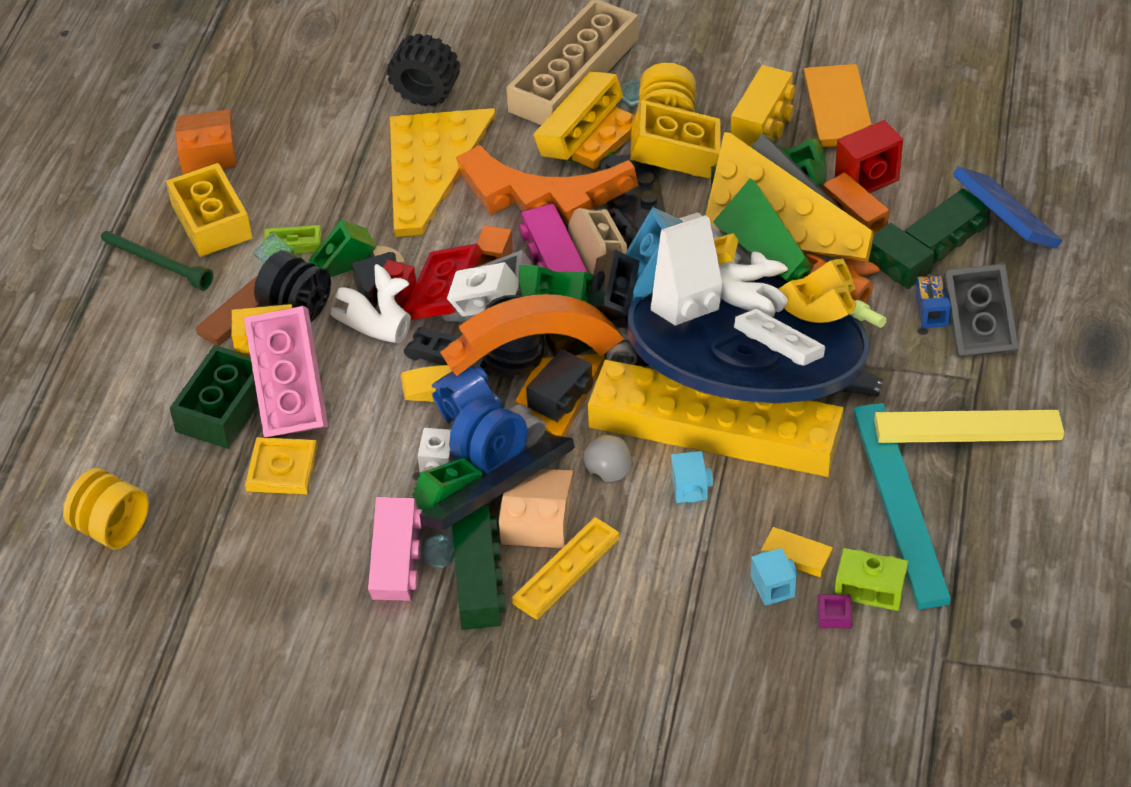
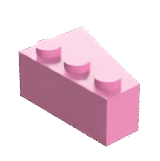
(395, 549)

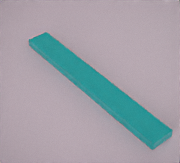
(902, 512)

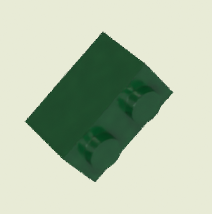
(900, 255)

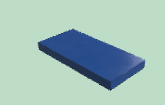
(1007, 207)

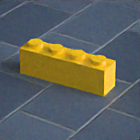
(578, 115)

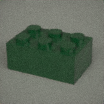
(217, 398)

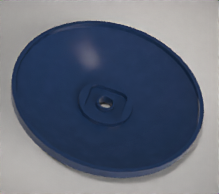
(728, 364)

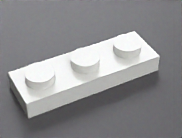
(779, 337)

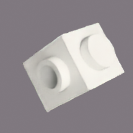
(434, 448)

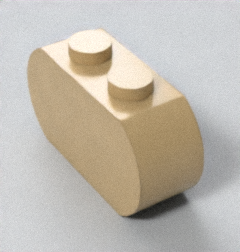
(594, 235)

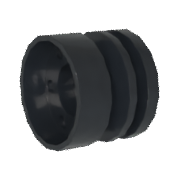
(291, 280)
(517, 355)

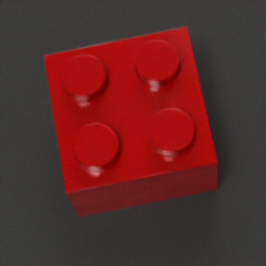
(870, 156)

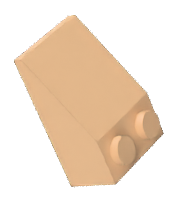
(537, 510)

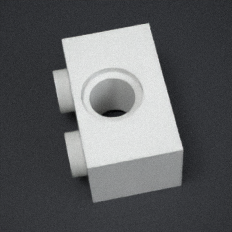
(478, 286)

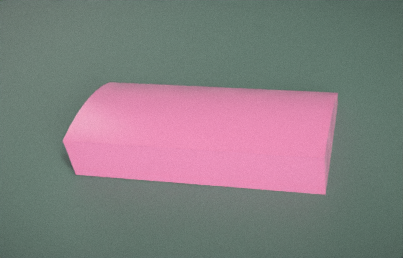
(286, 372)

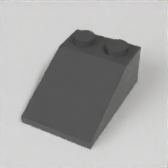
(980, 310)

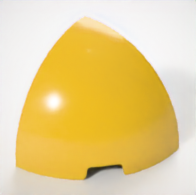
(822, 294)

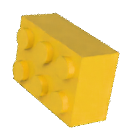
(764, 106)
(675, 139)
(209, 209)

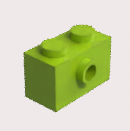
(871, 578)

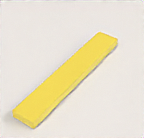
(968, 426)

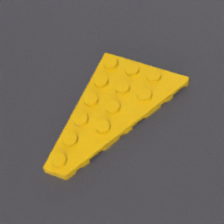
(426, 162)
(810, 218)

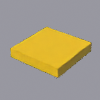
(281, 466)

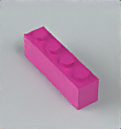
(549, 240)

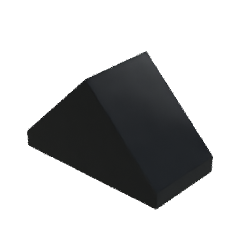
(365, 275)

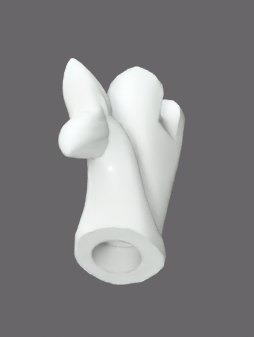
(748, 295)
(360, 315)

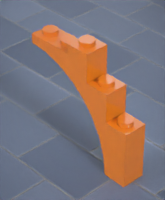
(502, 186)

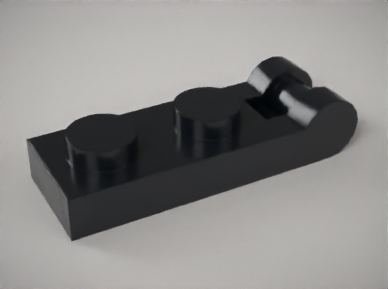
(437, 342)

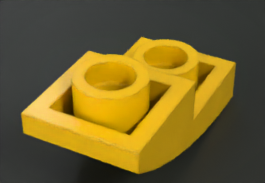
(418, 382)

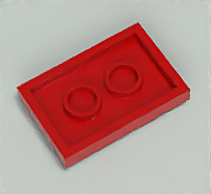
(436, 278)

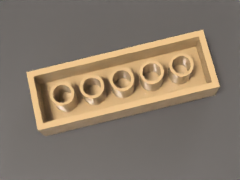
(588, 43)

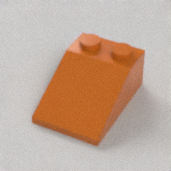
(205, 140)

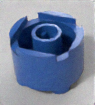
(458, 391)

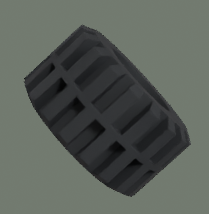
(423, 70)

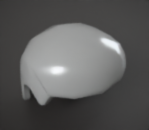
(608, 458)

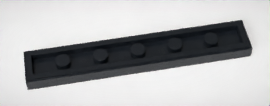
(496, 482)

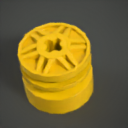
(669, 86)
(106, 508)

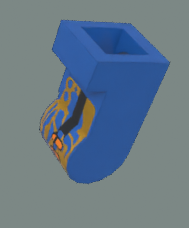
(930, 298)

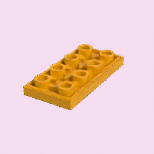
(836, 101)

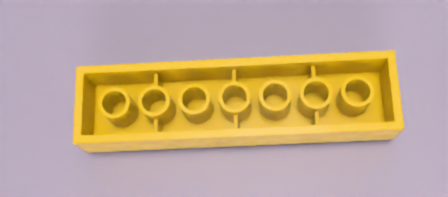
(658, 409)

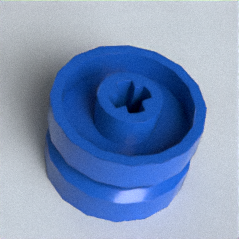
(487, 435)

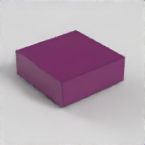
(834, 611)

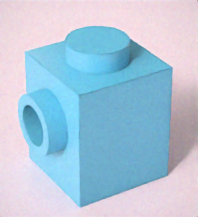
(690, 477)
(773, 576)

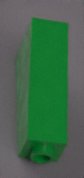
(762, 231)

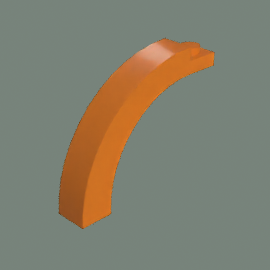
(528, 317)

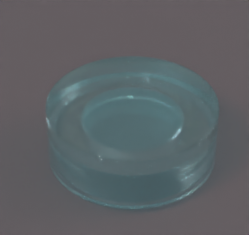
(438, 551)

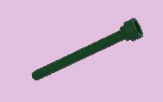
(199, 276)

